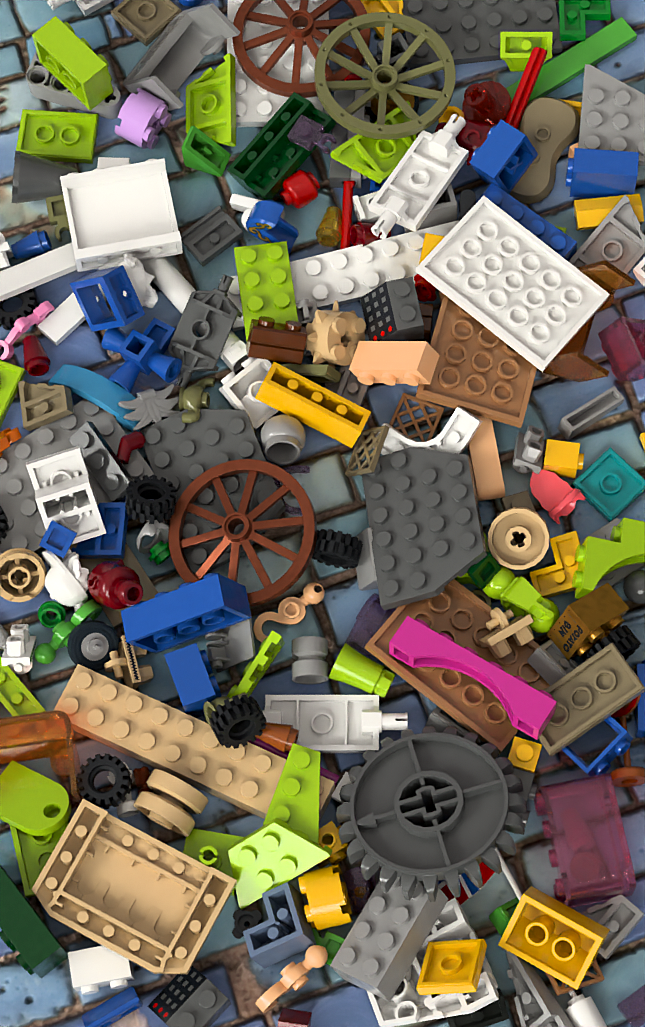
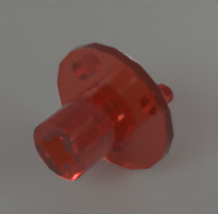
(486, 102)

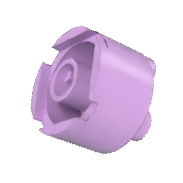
(143, 119)

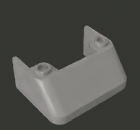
(179, 51)

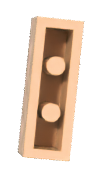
(394, 362)

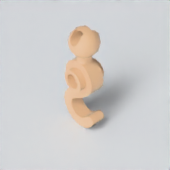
(290, 610)
(293, 977)

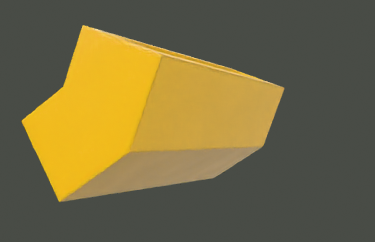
(592, 211)

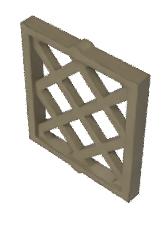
(372, 458)

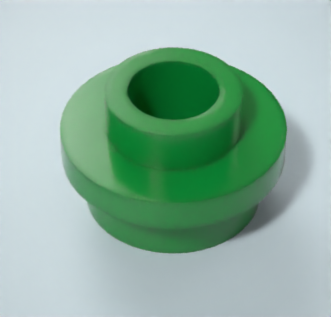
(160, 553)
(47, 619)

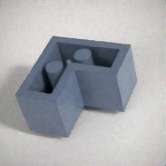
(285, 931)

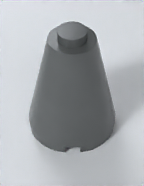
(36, 178)

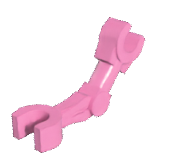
(22, 325)

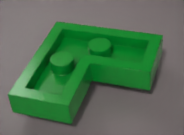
(575, 13)

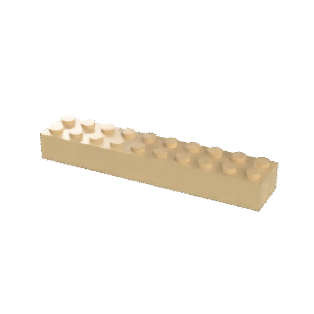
(174, 742)

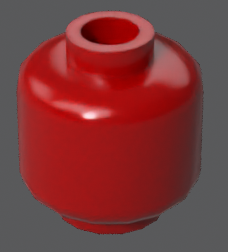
(300, 189)

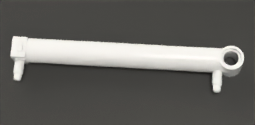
(178, 291)

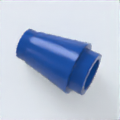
(32, 245)

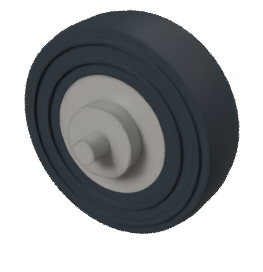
(91, 644)

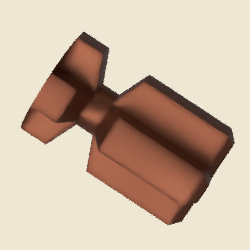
(141, 776)

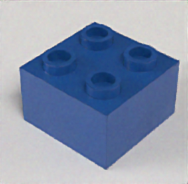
(503, 156)
(191, 677)

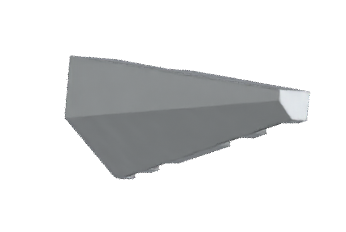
(534, 1000)

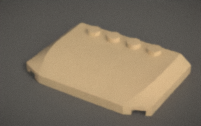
(131, 892)

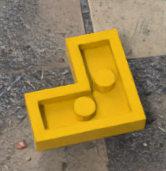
(558, 577)

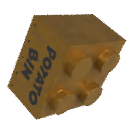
(588, 621)

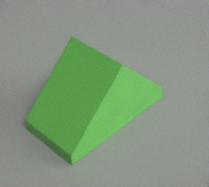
(203, 153)

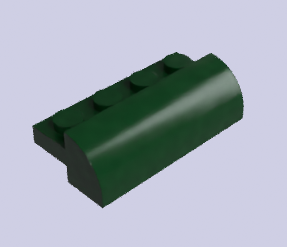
(271, 155)

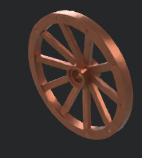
(299, 37)
(249, 534)

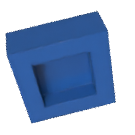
(58, 539)

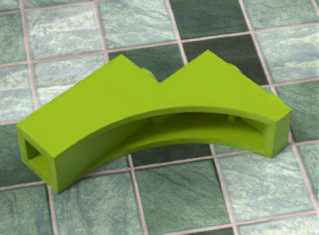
(601, 556)

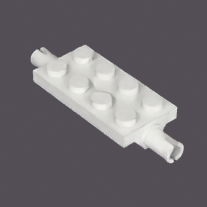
(419, 179)
(334, 721)

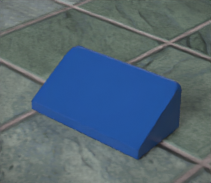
(113, 1009)

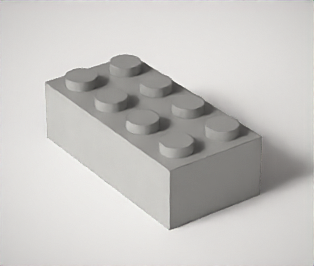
(387, 938)

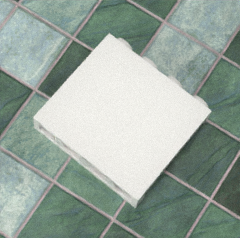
(121, 214)

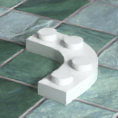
(452, 439)

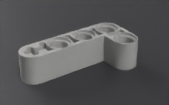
(50, 91)

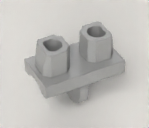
(529, 451)

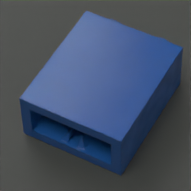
(602, 173)

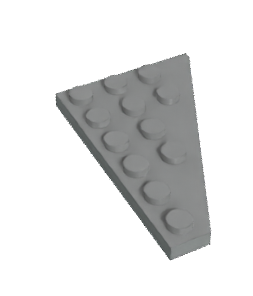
(611, 115)

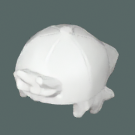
(140, 281)
(66, 579)

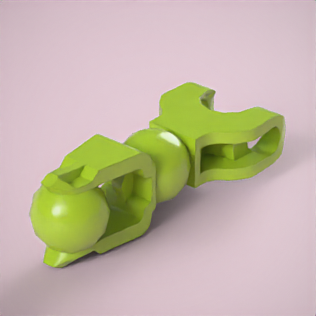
(519, 597)

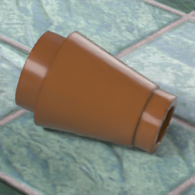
(279, 736)

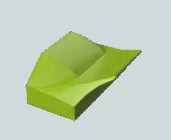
(517, 47)

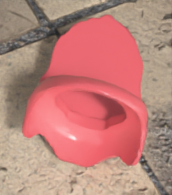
(554, 494)

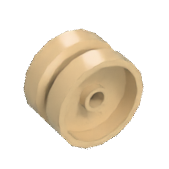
(514, 554)
(170, 802)

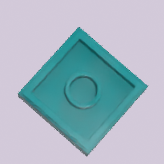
(610, 484)

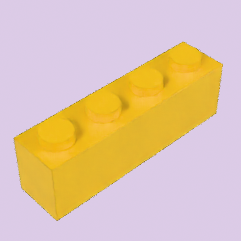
(313, 404)

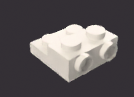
(242, 389)

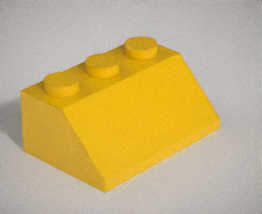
(553, 937)

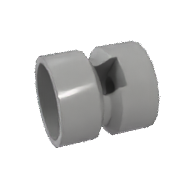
(310, 662)

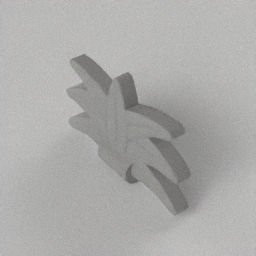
(150, 406)

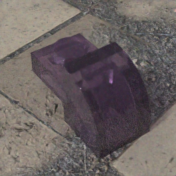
(368, 623)

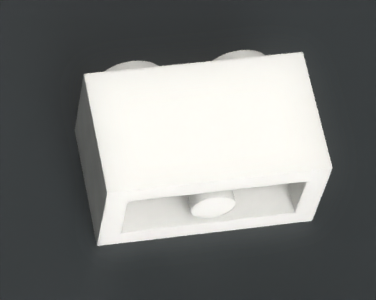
(99, 968)

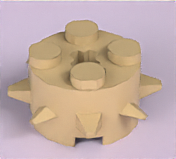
(334, 336)

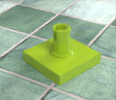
(211, 849)

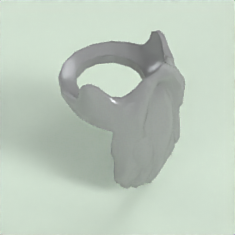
(161, 533)

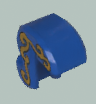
(267, 225)

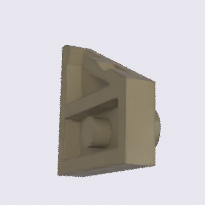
(43, 404)

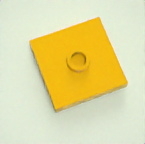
(452, 967)

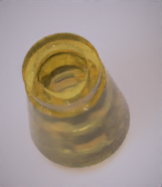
(329, 229)

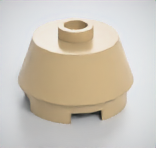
(21, 575)

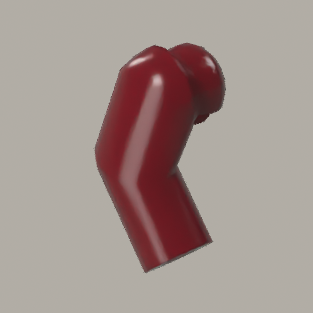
(128, 443)

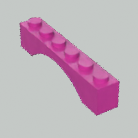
(422, 647)

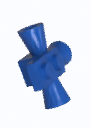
(142, 353)

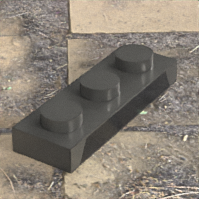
(102, 461)

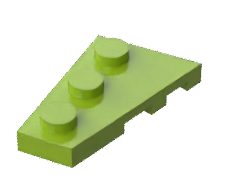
(256, 669)

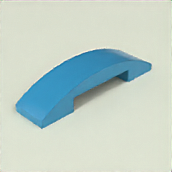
(96, 390)

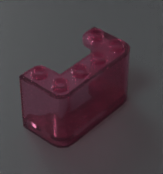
(586, 840)

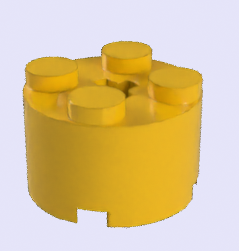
(326, 897)

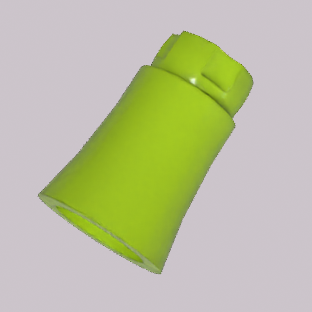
(361, 672)

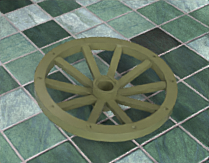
(385, 73)

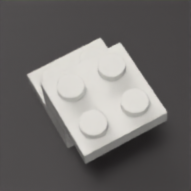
(66, 493)

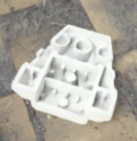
(410, 1007)

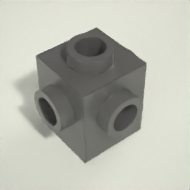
(398, 47)

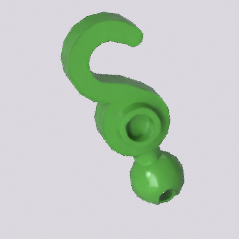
(46, 652)

